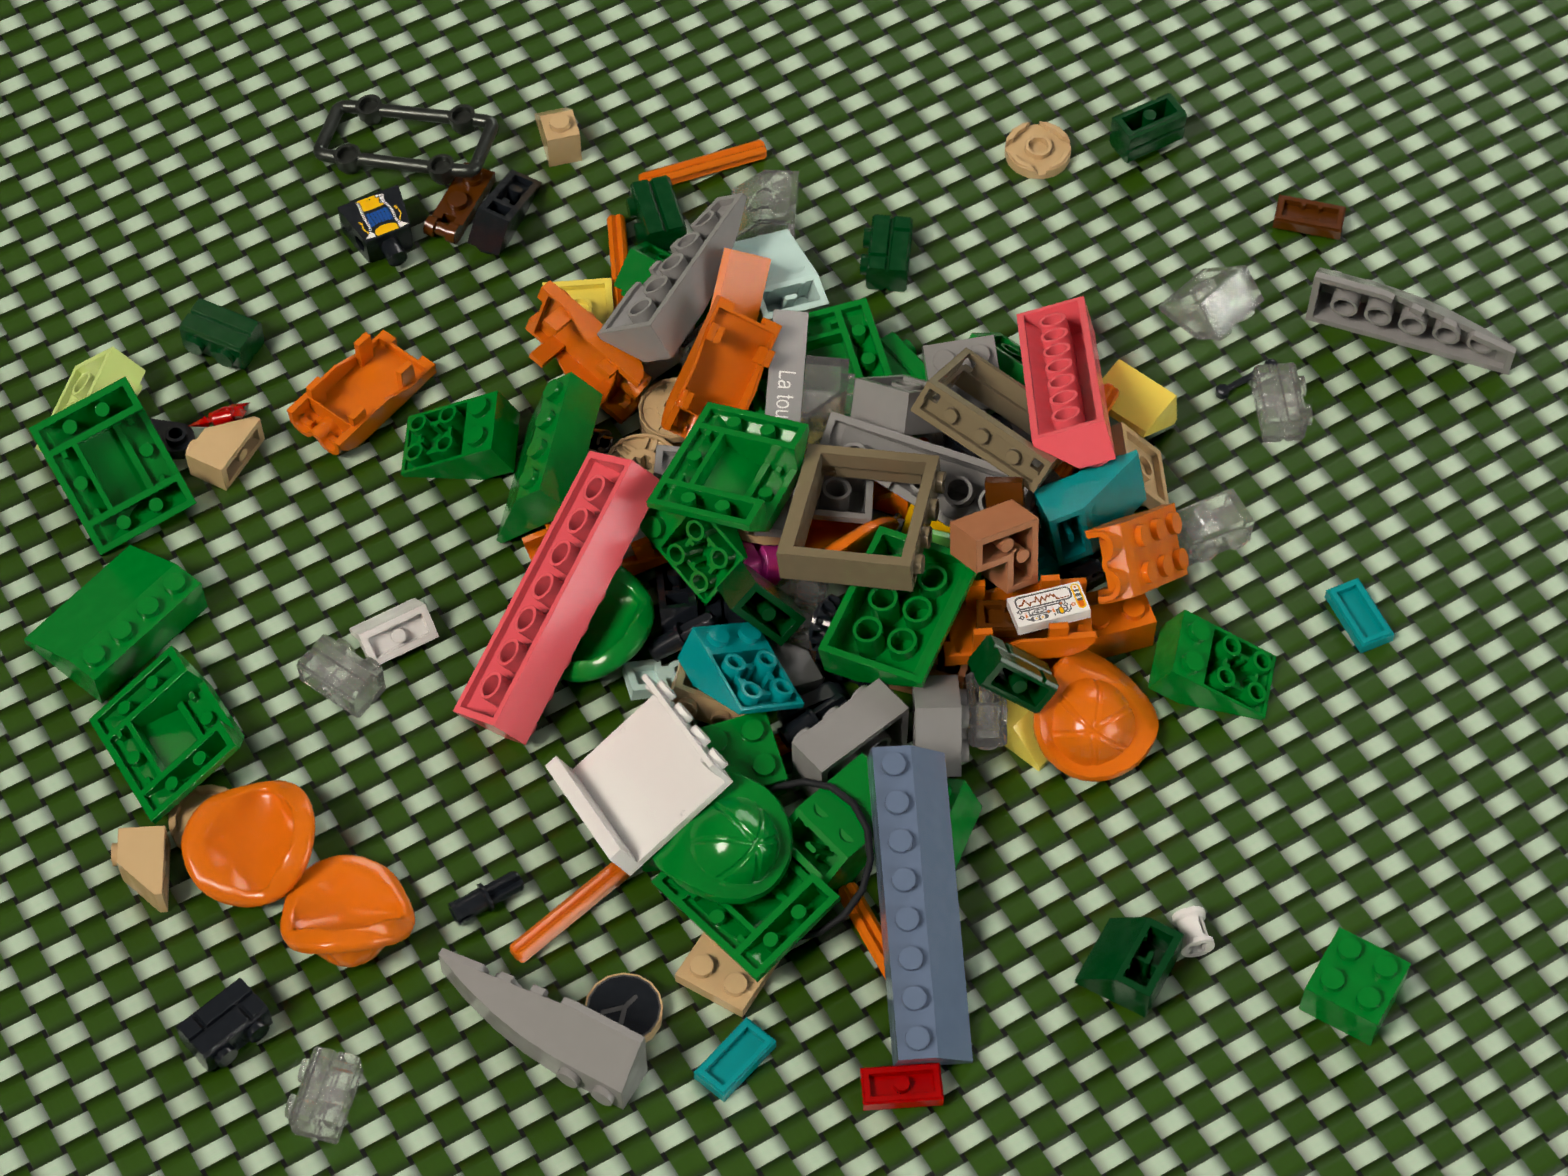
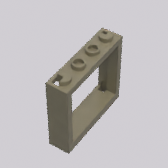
(978, 429)
(852, 567)

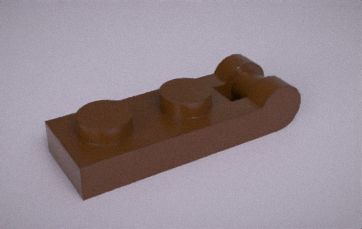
(459, 206)

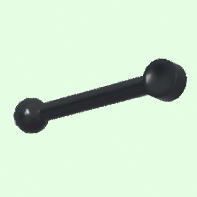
(1223, 390)

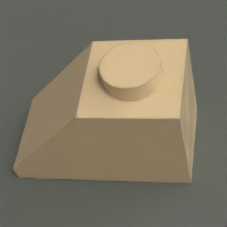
(559, 136)
(224, 451)
(145, 862)

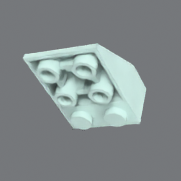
(791, 277)

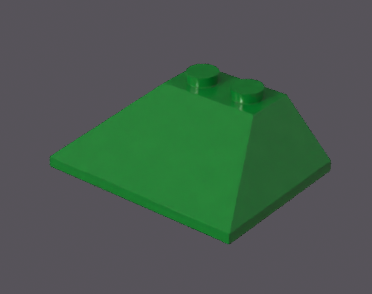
(840, 333)
(112, 465)
(733, 469)
(167, 732)
(761, 930)

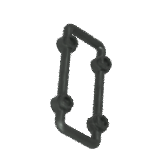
(372, 110)

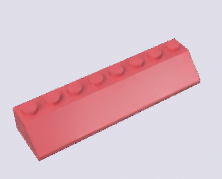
(1065, 384)
(557, 596)

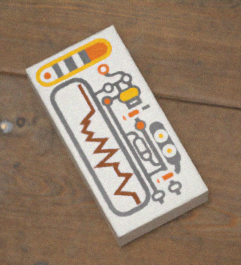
(1051, 605)

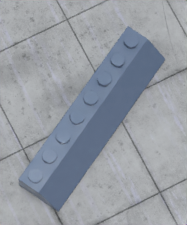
(919, 906)

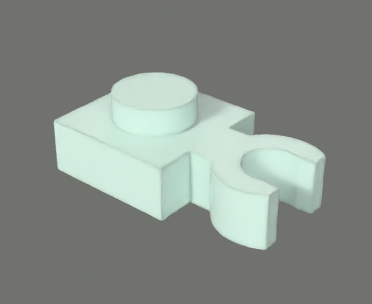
(635, 670)

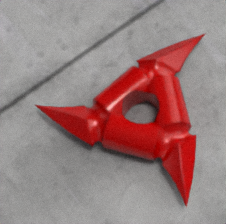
(222, 415)

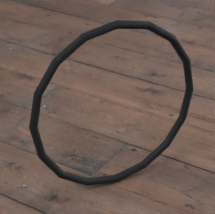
(868, 843)

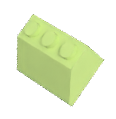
(96, 374)

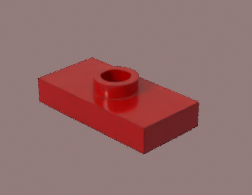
(901, 1086)

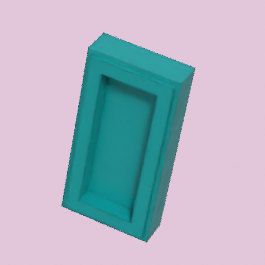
(1359, 615)
(735, 1059)

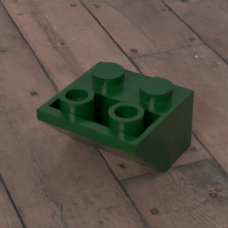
(1131, 962)

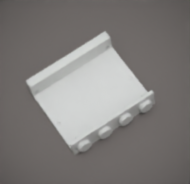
(644, 779)

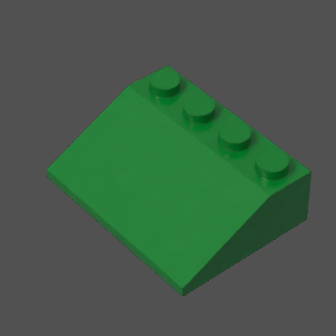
(550, 454)
(119, 621)
(896, 631)

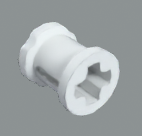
(1191, 923)

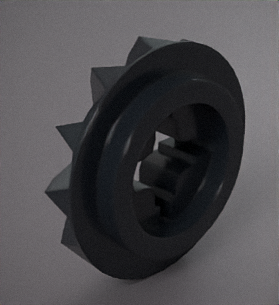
(822, 618)

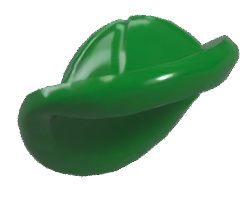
(615, 630)
(732, 847)

